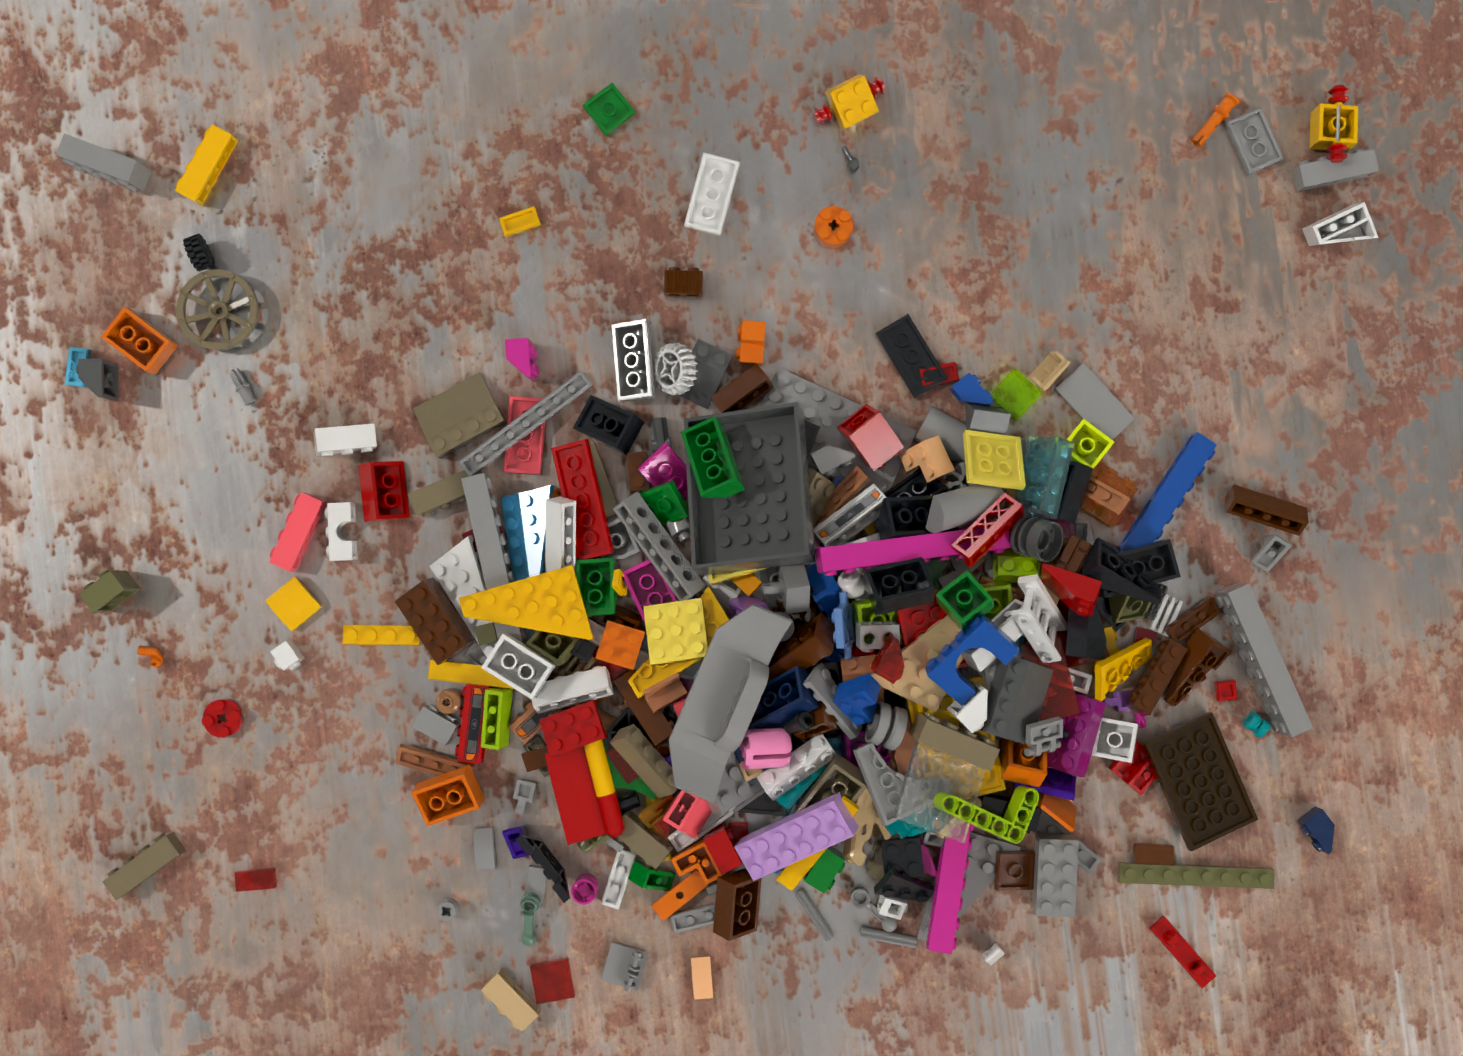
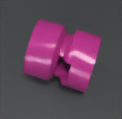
(584, 889)

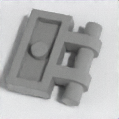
(1043, 732)

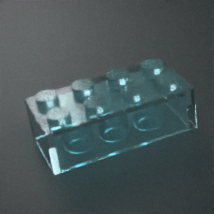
(1045, 475)

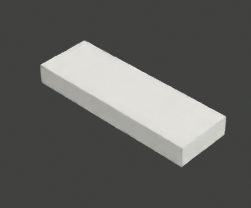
(618, 879)

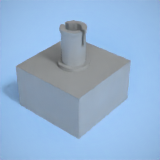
(793, 586)

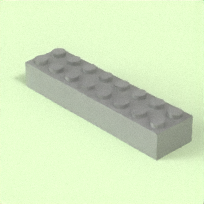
(1263, 660)

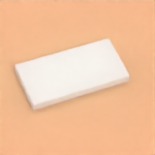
(712, 194)

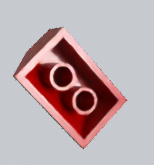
(383, 491)

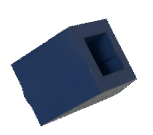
(1319, 828)

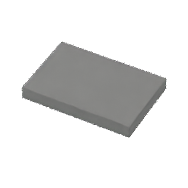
(1253, 141)

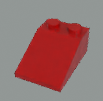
(1073, 589)

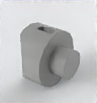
(679, 530)

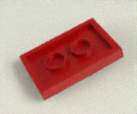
(572, 728)

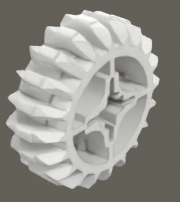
(675, 368)

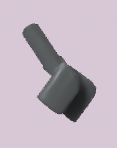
(853, 165)

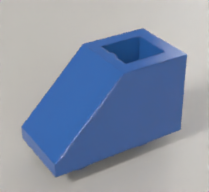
(969, 391)

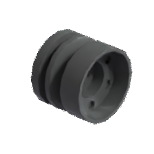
(1036, 538)

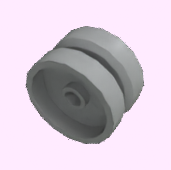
(887, 726)

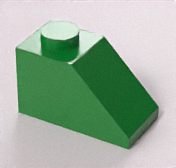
(651, 878)

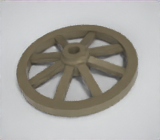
(214, 308)

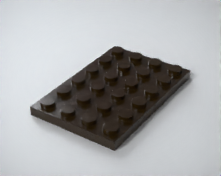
(1200, 781)

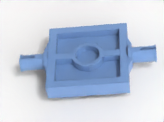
(844, 625)

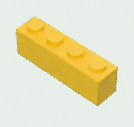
(206, 164)

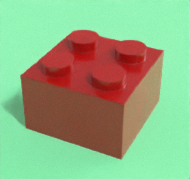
(721, 847)

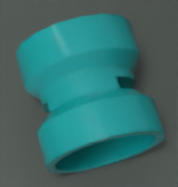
(1256, 724)

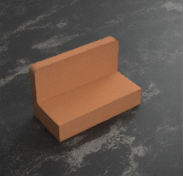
(664, 693)

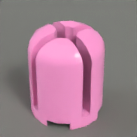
(766, 748)

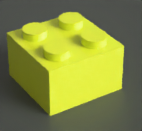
(1089, 444)

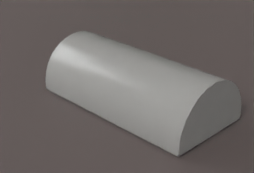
(633, 361)
(949, 430)
(961, 506)

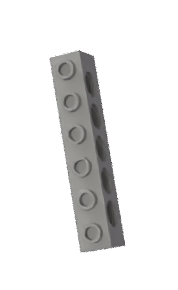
(659, 547)

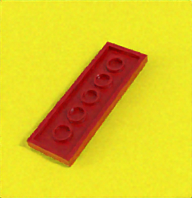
(580, 483)

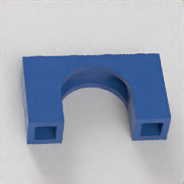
(980, 634)

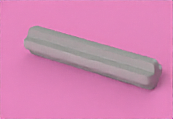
(814, 914)
(888, 937)

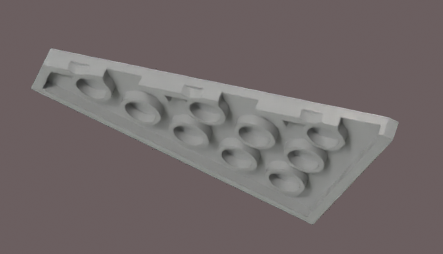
(978, 875)

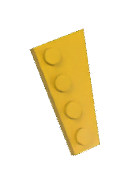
(1119, 666)

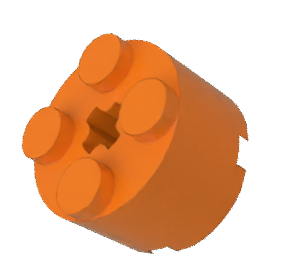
(822, 227)

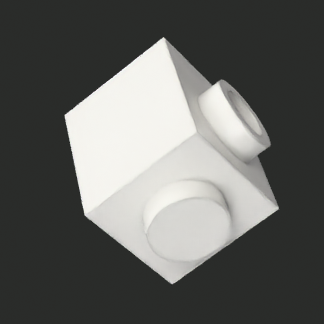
(287, 656)

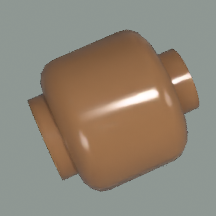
(442, 701)

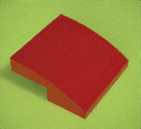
(1137, 774)

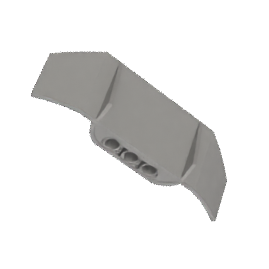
(723, 699)

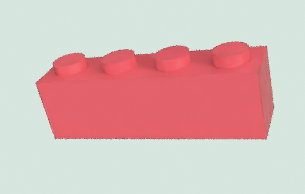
(297, 532)

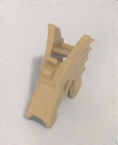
(867, 816)

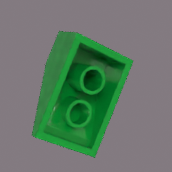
(595, 585)

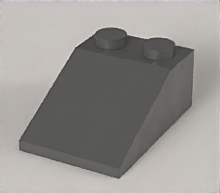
(711, 370)

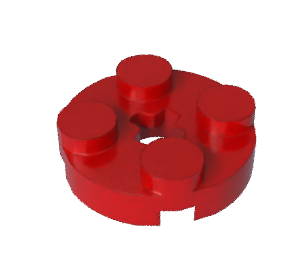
(212, 721)

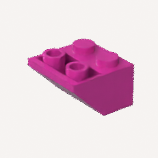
(522, 355)

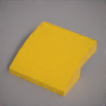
(293, 603)

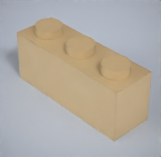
(510, 1000)

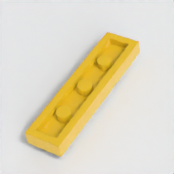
(380, 635)

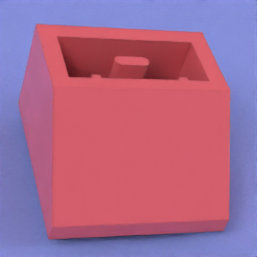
(687, 813)

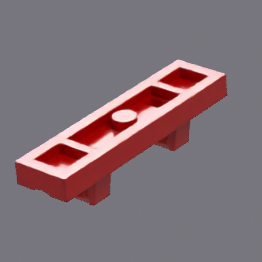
(1182, 951)

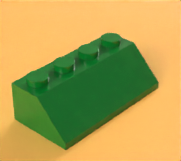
(712, 459)

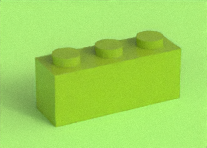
(496, 718)

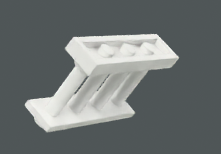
(1047, 611)

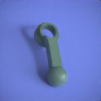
(529, 937)

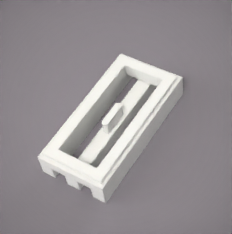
(1172, 618)

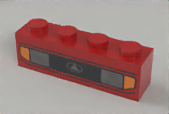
(470, 730)

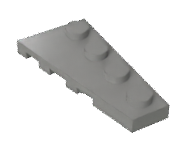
(824, 690)

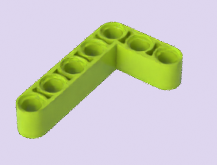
(987, 819)

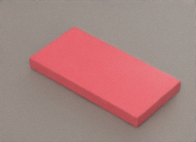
(528, 453)

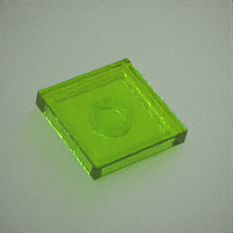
(1015, 394)

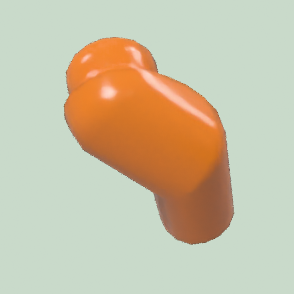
(154, 654)

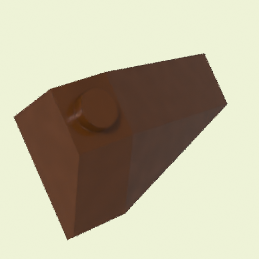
(1202, 655)

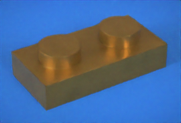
(655, 811)

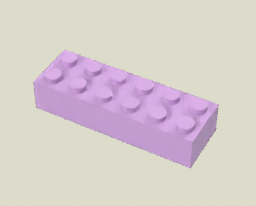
(796, 836)

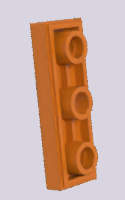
(670, 902)

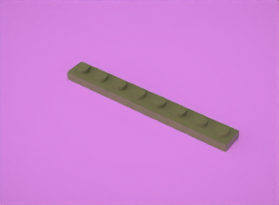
(1196, 875)

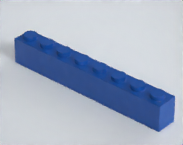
(1170, 492)

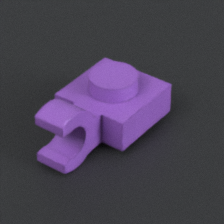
(1119, 701)

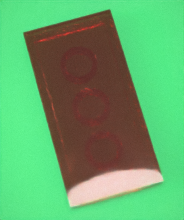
(1060, 696)

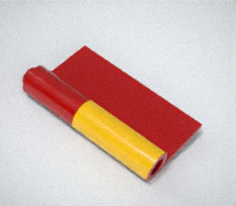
(585, 793)

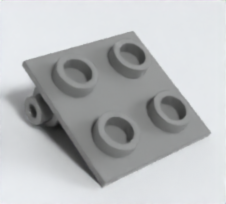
(624, 966)

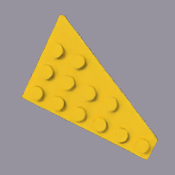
(540, 603)

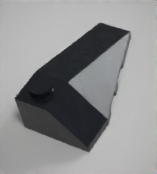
(1117, 574)
(1085, 635)

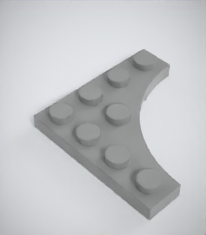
(881, 781)

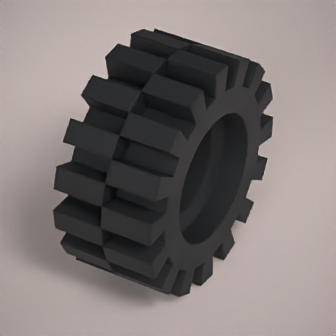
(198, 252)

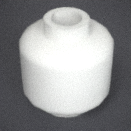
(852, 584)

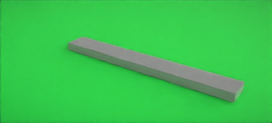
(525, 424)

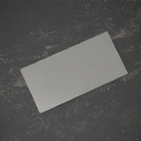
(1094, 402)

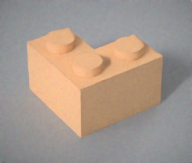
(930, 457)

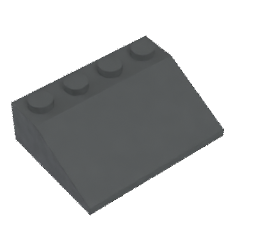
(1016, 698)

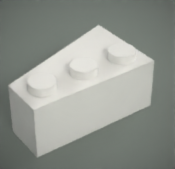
(1343, 226)
(344, 439)

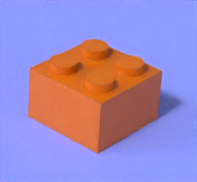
(620, 645)

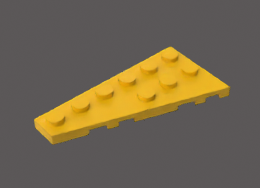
(649, 675)

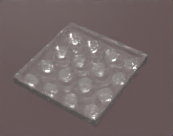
(932, 773)

